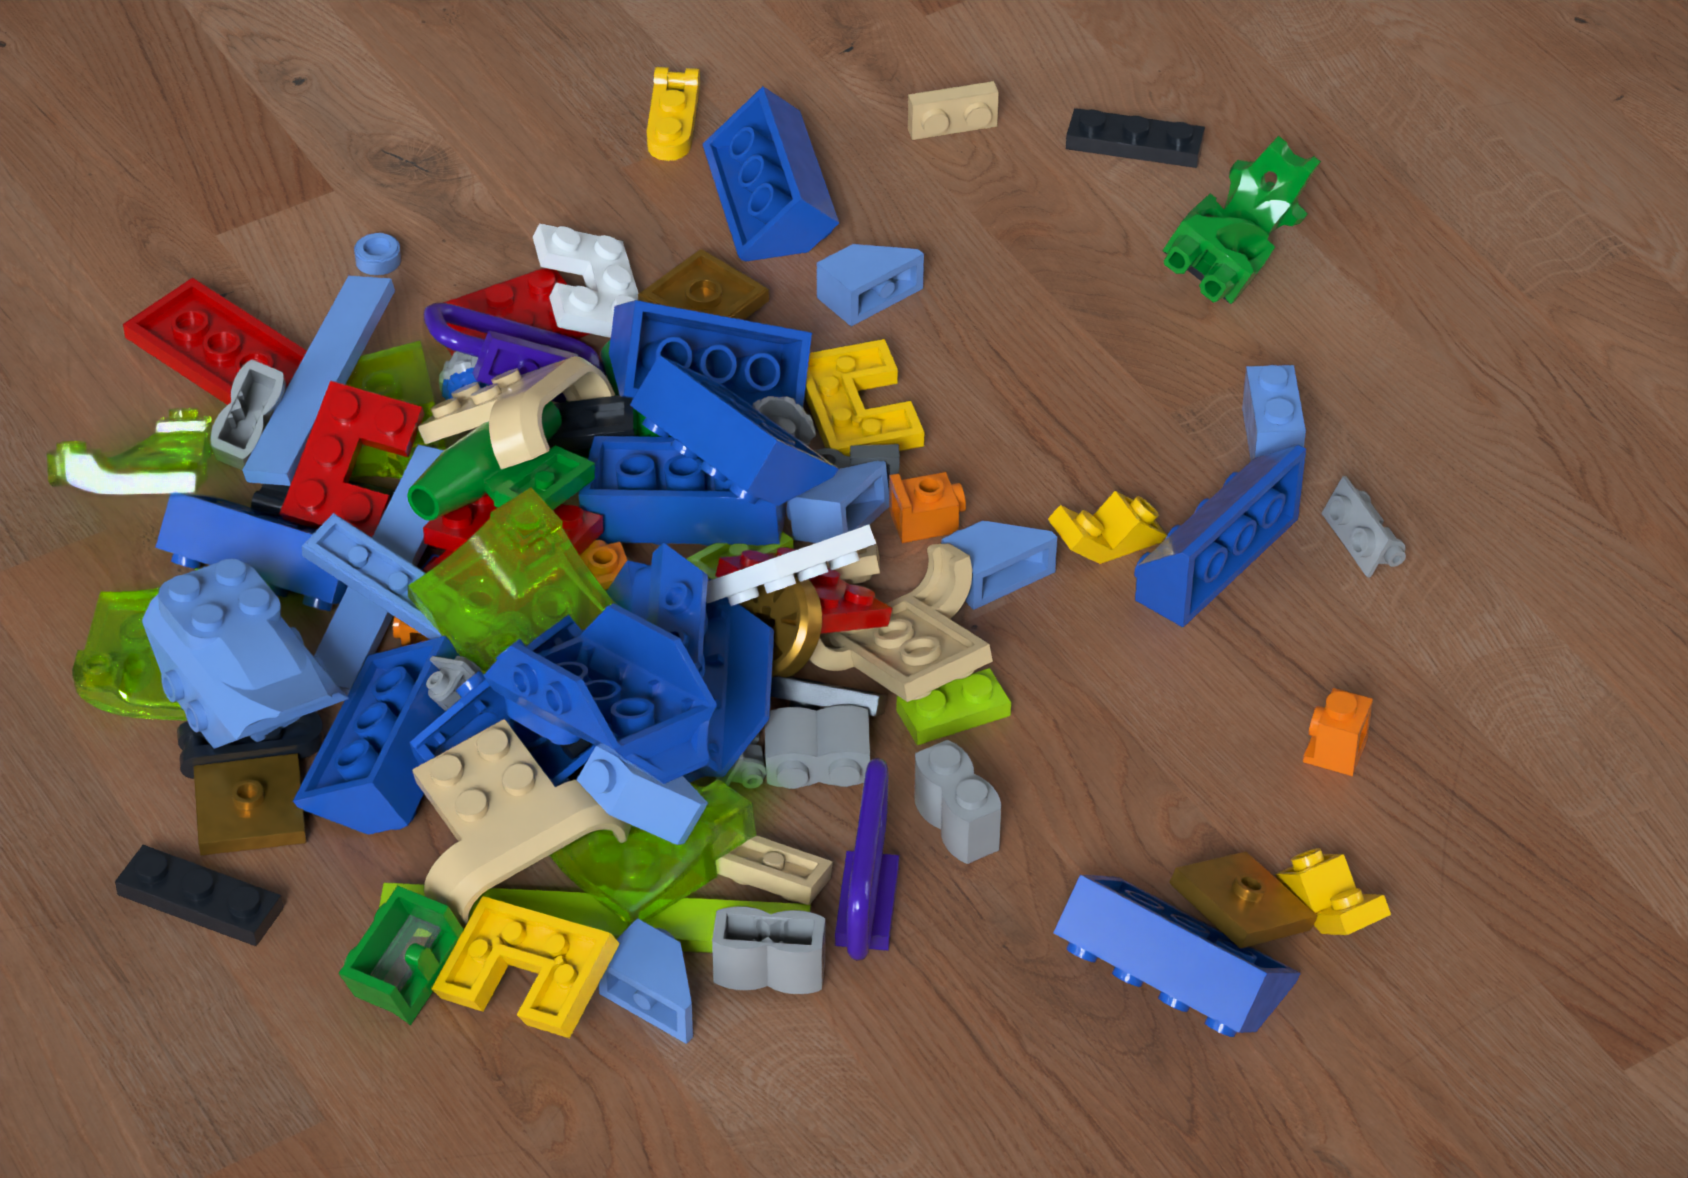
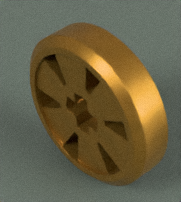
(796, 623)

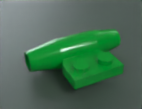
(471, 471)

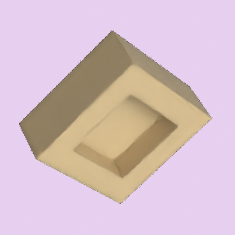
(862, 569)

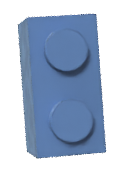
(1272, 409)

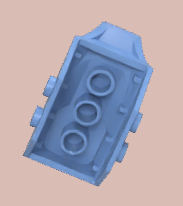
(233, 654)

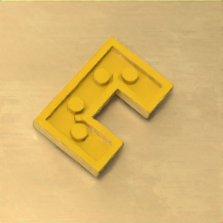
(837, 409)
(561, 952)

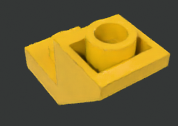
(1112, 531)
(1330, 892)

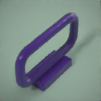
(506, 345)
(868, 874)

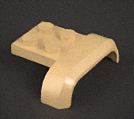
(515, 407)
(921, 642)
(500, 814)

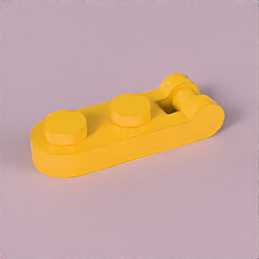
(672, 113)

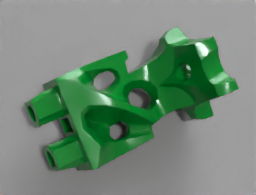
(1231, 243)

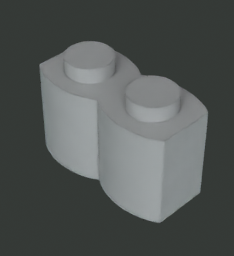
(241, 423)
(817, 746)
(957, 801)
(768, 950)

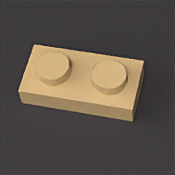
(952, 110)
(776, 869)

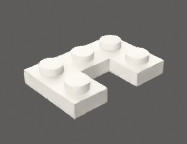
(605, 274)
(779, 571)

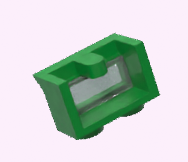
(402, 953)

